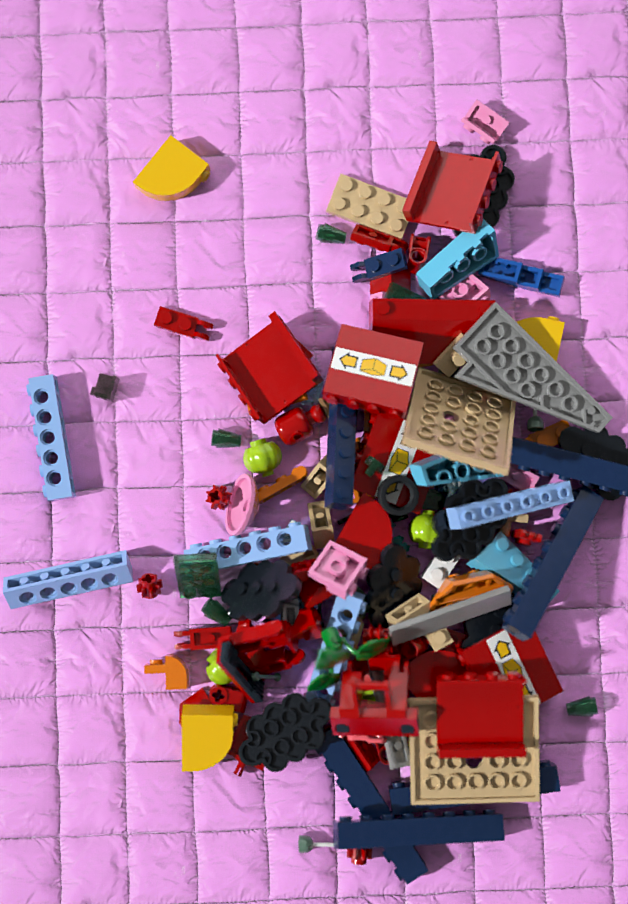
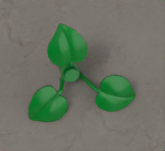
(333, 655)

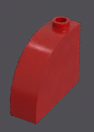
(367, 530)
(426, 667)

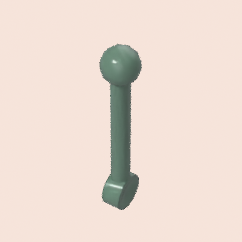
(256, 676)

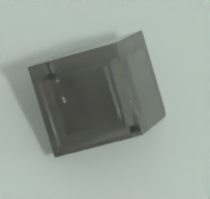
(105, 387)

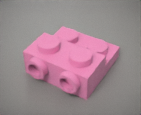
(468, 289)
(339, 569)

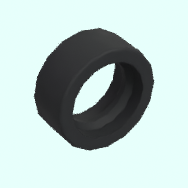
(414, 495)

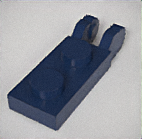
(380, 265)

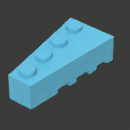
(458, 260)

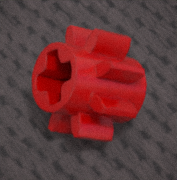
(213, 497)
(149, 586)
(359, 856)

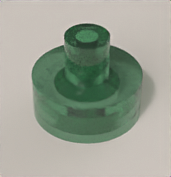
(374, 466)

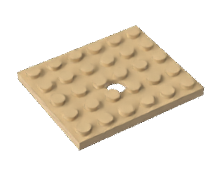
(481, 424)
(455, 782)

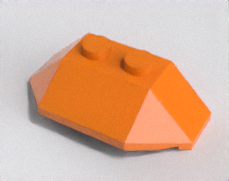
(465, 586)

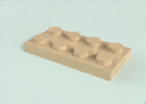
(368, 206)

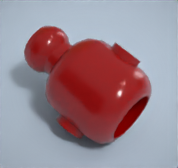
(298, 424)

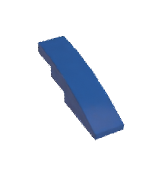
(523, 276)

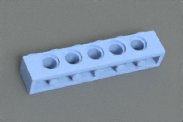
(35, 388)
(509, 505)
(299, 543)
(67, 579)
(350, 626)

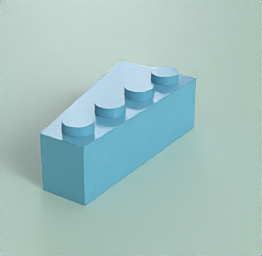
(442, 470)
(505, 561)

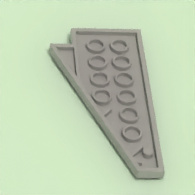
(515, 366)

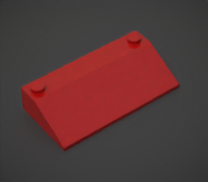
(426, 320)

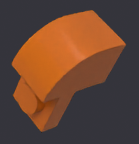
(175, 668)

